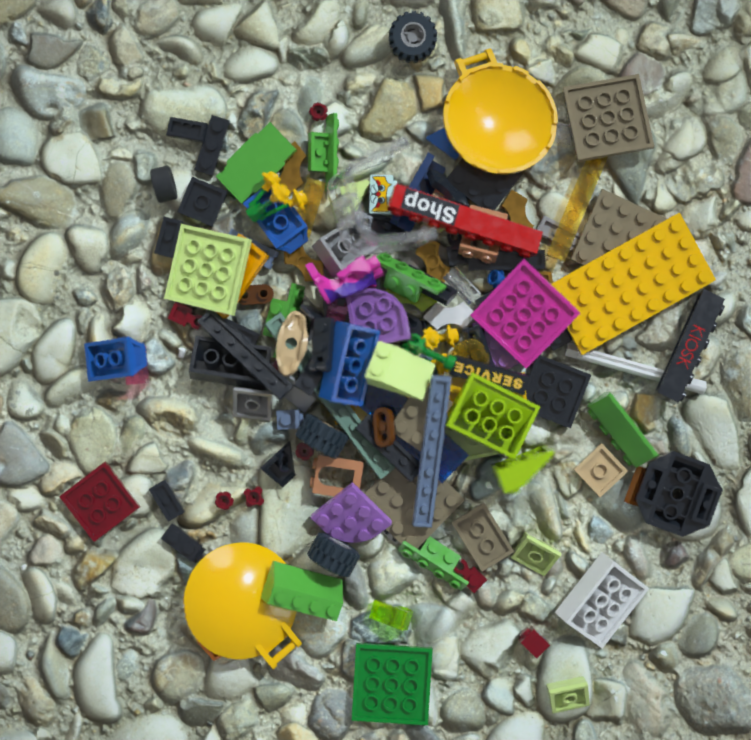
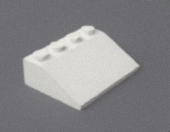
(601, 600)

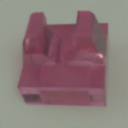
(337, 312)

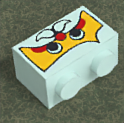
(380, 193)

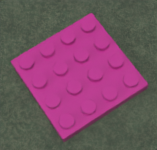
(525, 313)

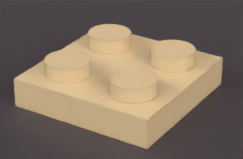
(600, 470)

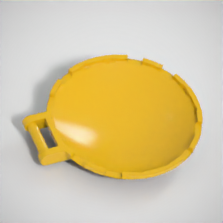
(499, 116)
(227, 606)

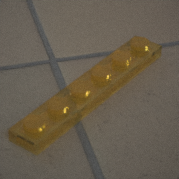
(576, 209)

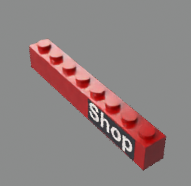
(464, 220)

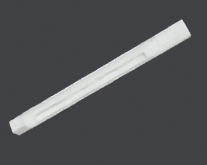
(628, 366)

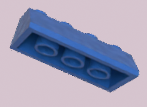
(350, 361)

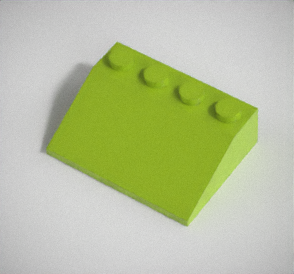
(491, 416)
(516, 473)

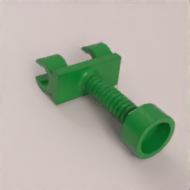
(418, 348)

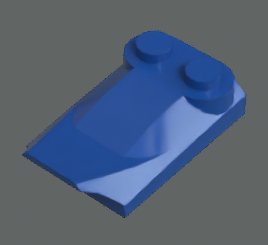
(283, 228)
(114, 358)

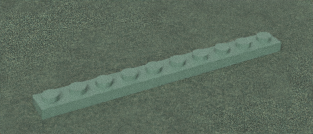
(340, 412)

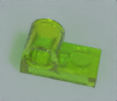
(393, 616)

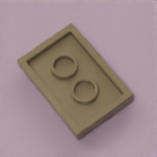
(411, 420)
(482, 537)

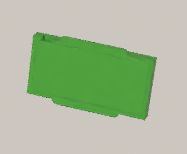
(259, 154)

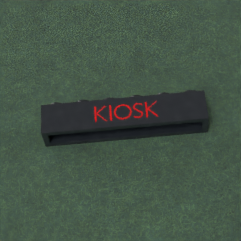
(689, 347)

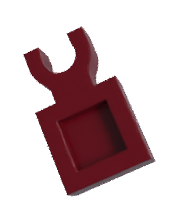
(182, 315)
(472, 575)

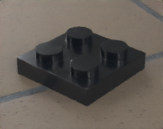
(202, 201)

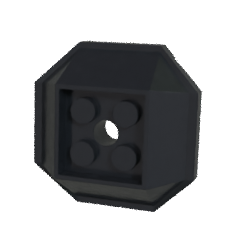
(697, 499)

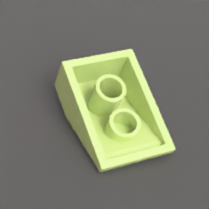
(399, 371)

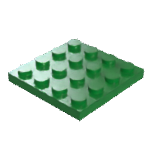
(392, 684)

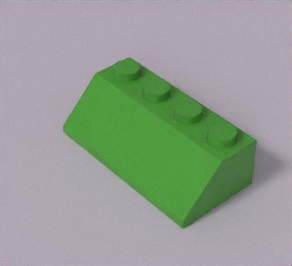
(621, 429)
(303, 591)

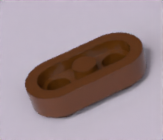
(254, 295)
(383, 427)

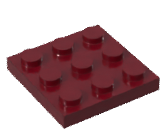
(99, 501)

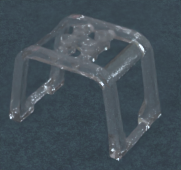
(349, 212)

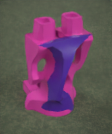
(352, 279)

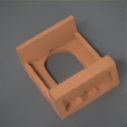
(484, 255)
(323, 461)

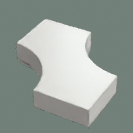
(440, 316)

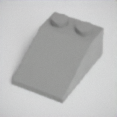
(333, 253)

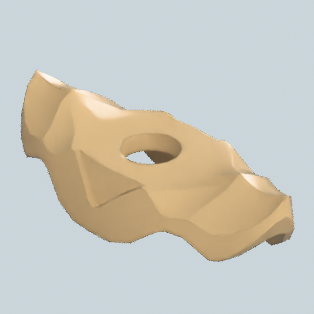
(293, 327)

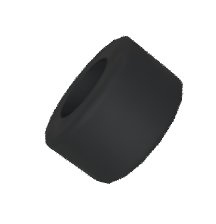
(163, 184)

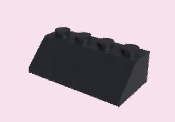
(214, 364)

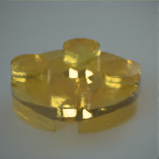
(472, 347)

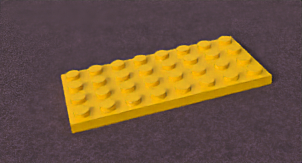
(633, 282)

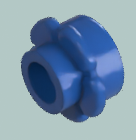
(495, 277)

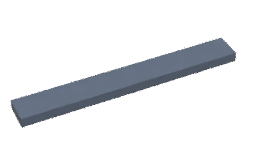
(431, 451)

